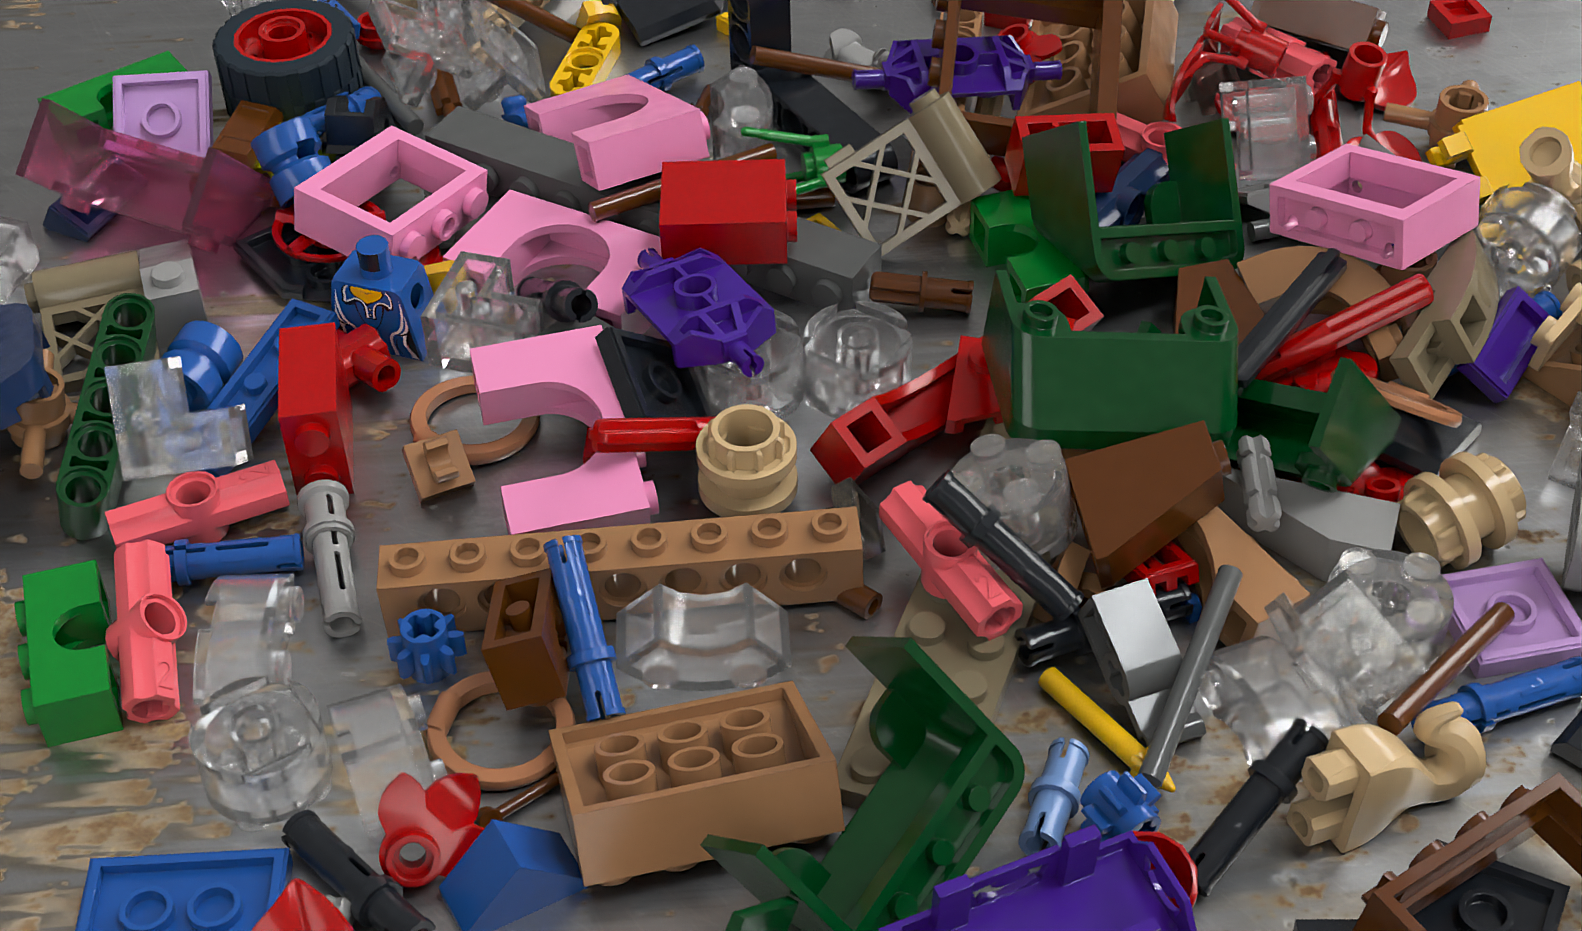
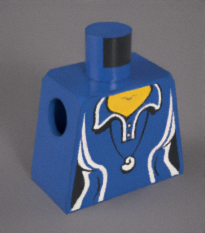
(385, 294)

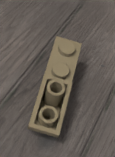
(1455, 322)

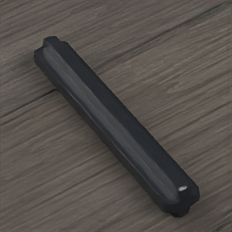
(1288, 314)

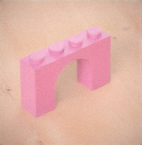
(622, 129)
(548, 234)
(568, 378)

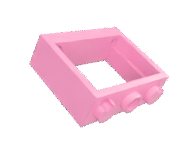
(330, 199)
(1399, 203)

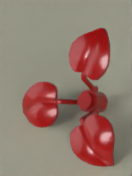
(1252, 47)
(1375, 78)

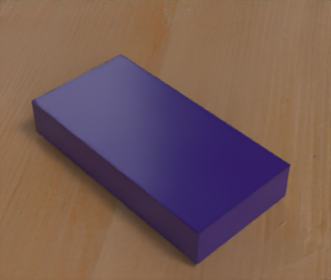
(1507, 346)

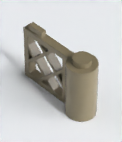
(945, 150)
(80, 294)

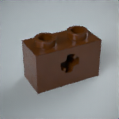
(526, 641)

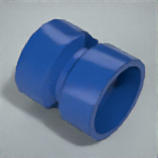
(291, 156)
(207, 360)

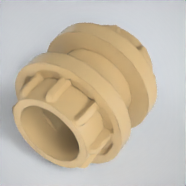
(747, 462)
(1463, 507)

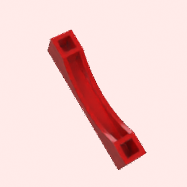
(908, 416)

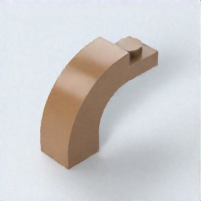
(1274, 271)

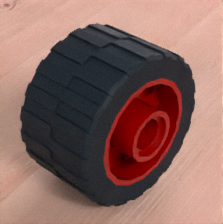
(287, 56)

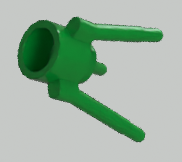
(811, 162)

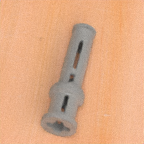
(329, 538)

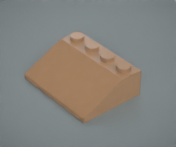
(1144, 65)
(663, 778)

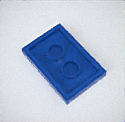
(183, 890)

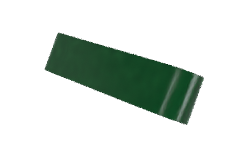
(91, 457)

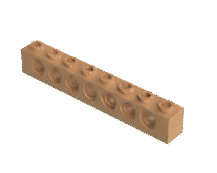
(782, 555)

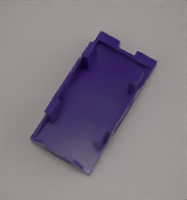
(1076, 889)

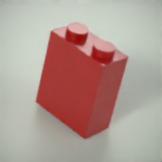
(728, 209)
(315, 406)

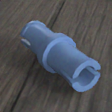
(1054, 796)

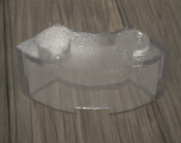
(739, 102)
(247, 631)
(703, 639)
(1261, 694)
(377, 742)

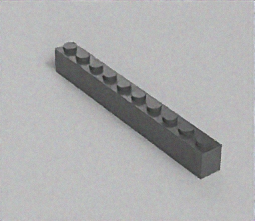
(821, 268)

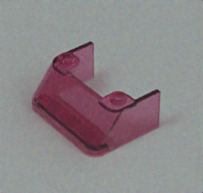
(100, 168)

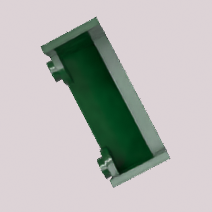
(1187, 218)
(1110, 385)
(1316, 433)
(920, 821)

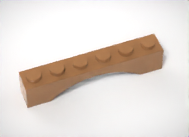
(1220, 541)

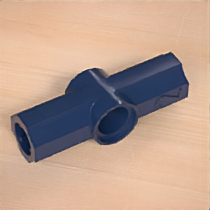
(1133, 180)

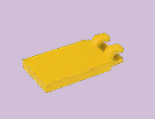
(1494, 137)

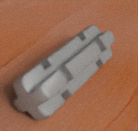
(1258, 483)

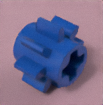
(427, 646)
(1120, 804)

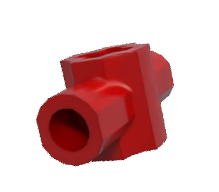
(368, 359)

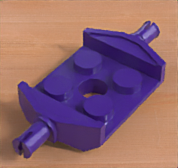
(982, 69)
(701, 309)

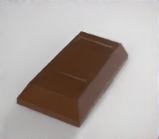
(243, 126)

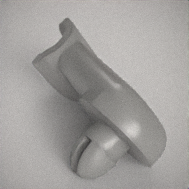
(848, 47)

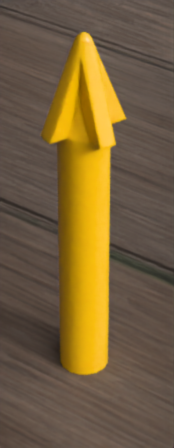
(1097, 722)

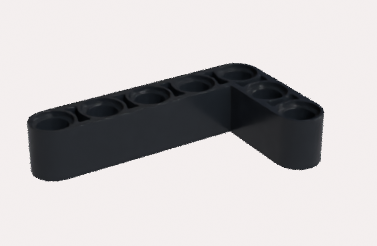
(799, 100)

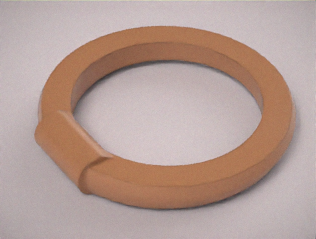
(1416, 402)
(476, 453)
(490, 779)

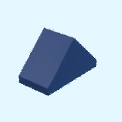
(509, 876)

